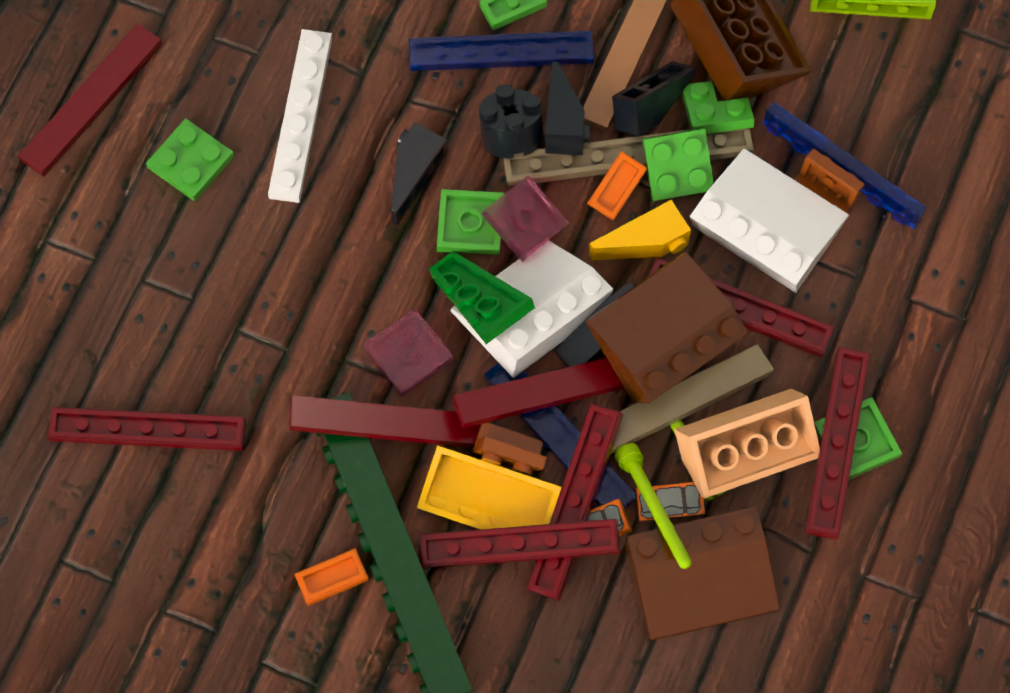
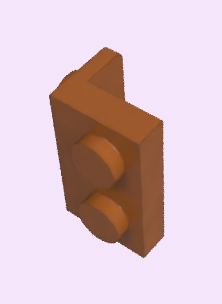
(830, 181)
(509, 447)

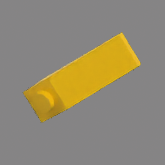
(649, 235)

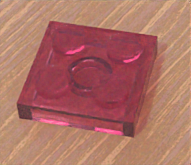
(525, 218)
(408, 352)

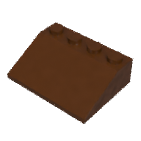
(741, 45)
(665, 328)
(725, 581)

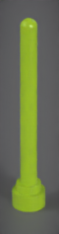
(631, 460)

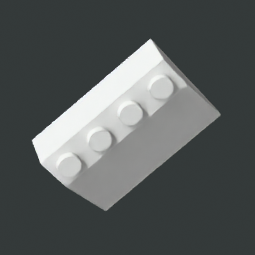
(768, 219)
(563, 298)

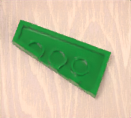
(479, 296)

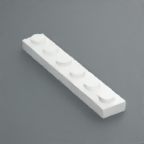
(300, 116)

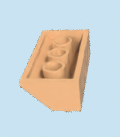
(748, 442)

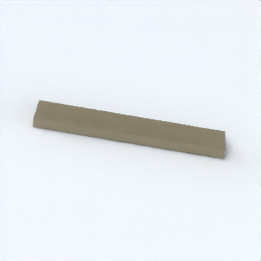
(693, 395)

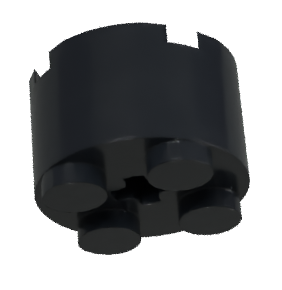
(511, 122)

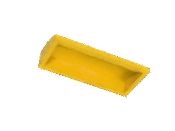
(485, 493)

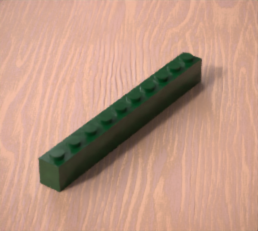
(395, 563)

